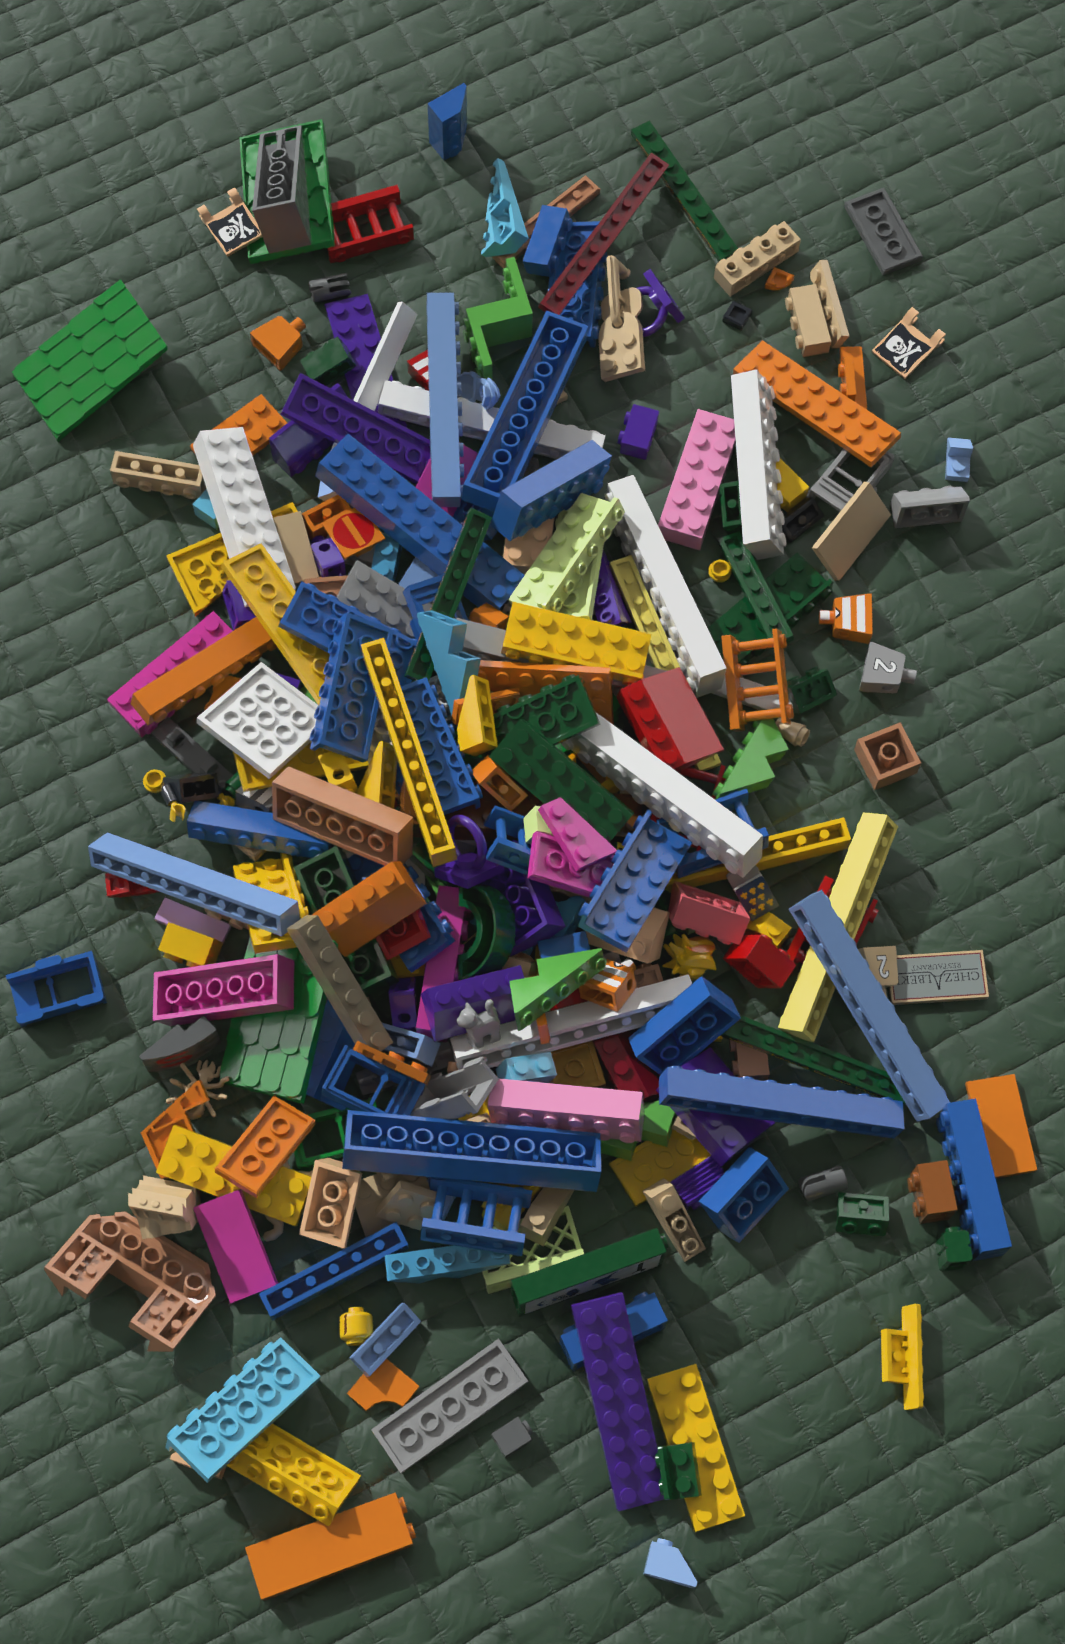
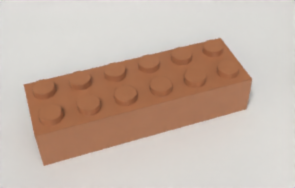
(342, 817)

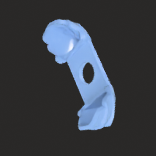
(472, 389)

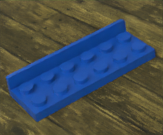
(585, 303)
(313, 616)
(347, 696)
(442, 755)
(633, 883)
(439, 929)

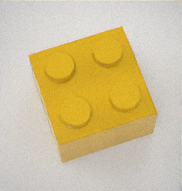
(189, 945)

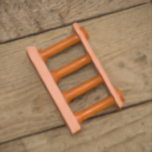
(735, 671)

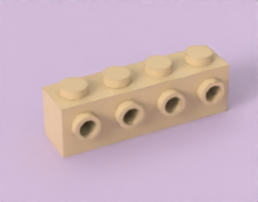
(756, 258)
(157, 475)

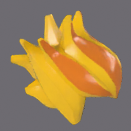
(690, 956)

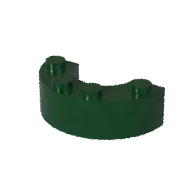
(494, 931)

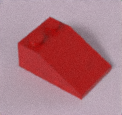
(403, 935)

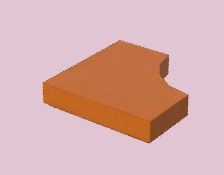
(383, 1385)

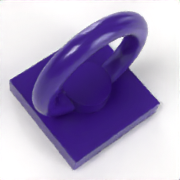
(662, 300)
(469, 867)

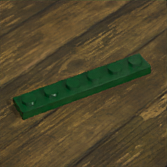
(754, 586)

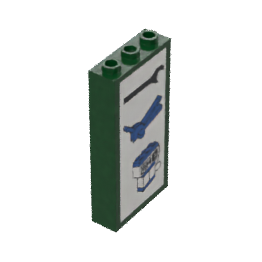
(588, 1271)

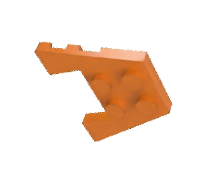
(395, 1062)
(158, 1131)

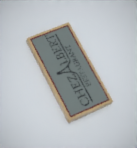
(940, 978)

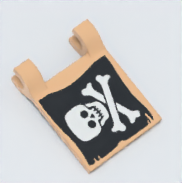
(233, 226)
(906, 346)

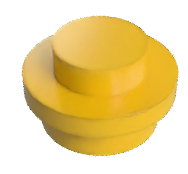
(719, 571)
(153, 780)

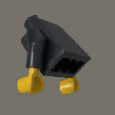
(191, 788)

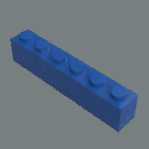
(251, 830)
(333, 1271)

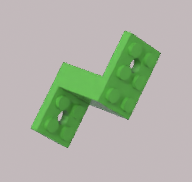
(498, 321)

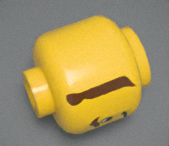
(356, 1326)

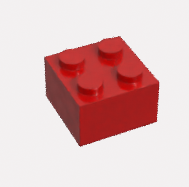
(760, 961)

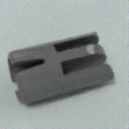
(329, 288)
(823, 1183)

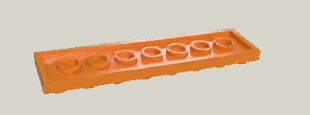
(821, 405)

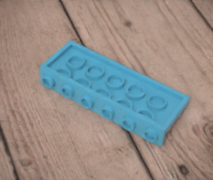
(242, 1409)

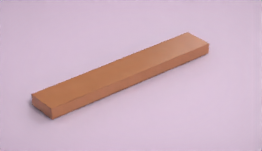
(572, 199)

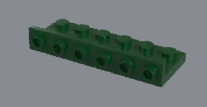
(796, 591)
(555, 712)

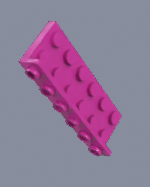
(197, 639)

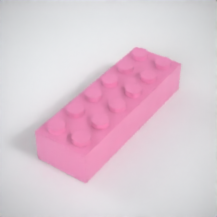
(698, 479)
(568, 1107)

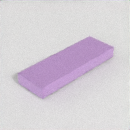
(191, 919)

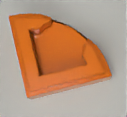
(778, 279)

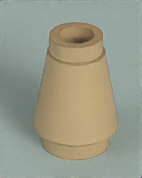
(795, 733)

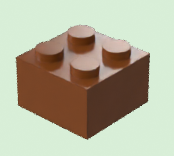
(932, 1192)

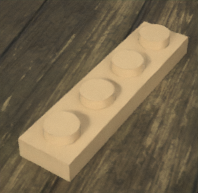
(830, 303)

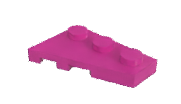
(574, 835)

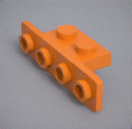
(852, 374)

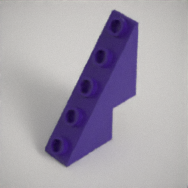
(608, 598)

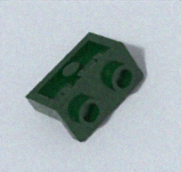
(810, 689)
(862, 1214)
(678, 1471)

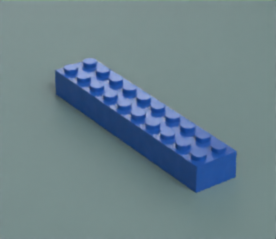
(525, 410)
(412, 519)
(472, 1151)

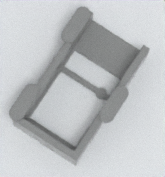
(837, 495)
(448, 1094)

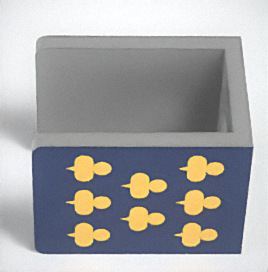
(753, 893)

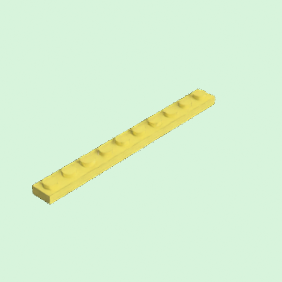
(647, 621)

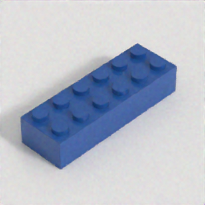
(550, 490)
(974, 1179)

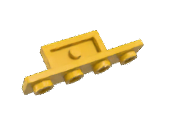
(903, 1356)

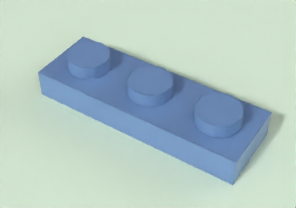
(385, 1339)

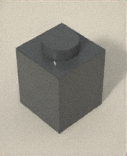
(512, 1437)

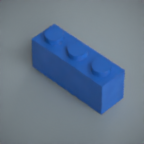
(547, 241)

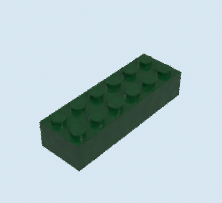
(553, 775)
(324, 880)

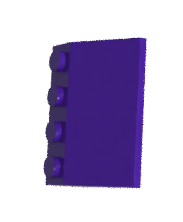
(533, 907)
(719, 1133)

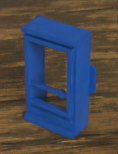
(421, 594)
(26, 996)
(402, 1101)

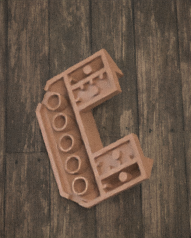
(156, 1267)

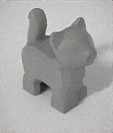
(480, 1025)

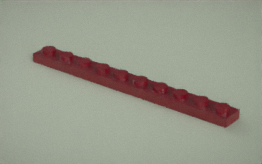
(603, 235)

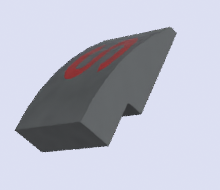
(181, 1046)

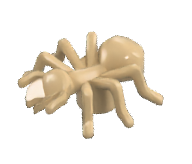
(206, 1075)

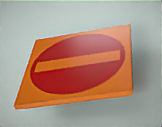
(353, 533)

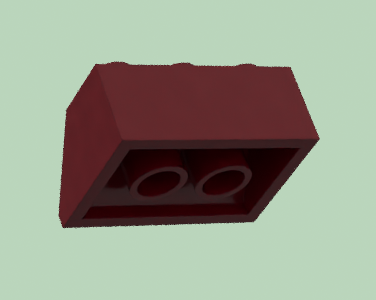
(623, 1068)

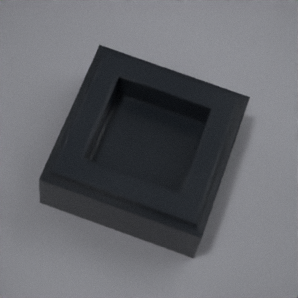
(737, 315)

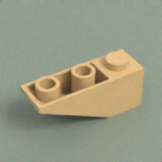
(674, 1218)

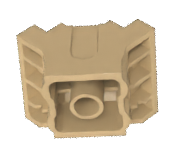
(163, 1206)

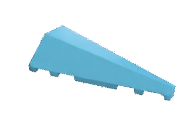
(506, 226)

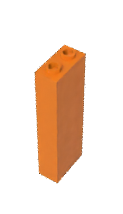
(324, 1550)

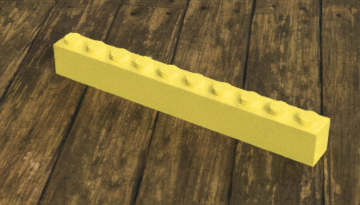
(849, 900)

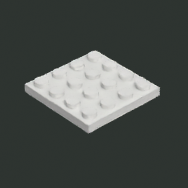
(262, 720)

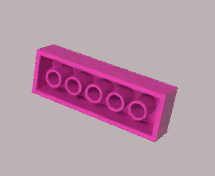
(444, 966)
(224, 990)

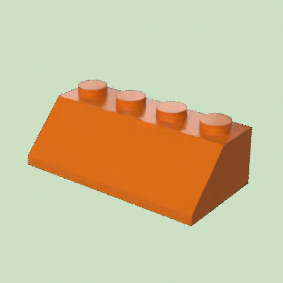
(371, 907)

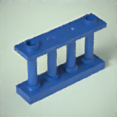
(502, 850)
(700, 859)
(474, 1236)

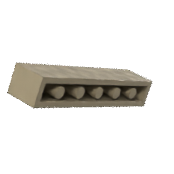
(338, 982)

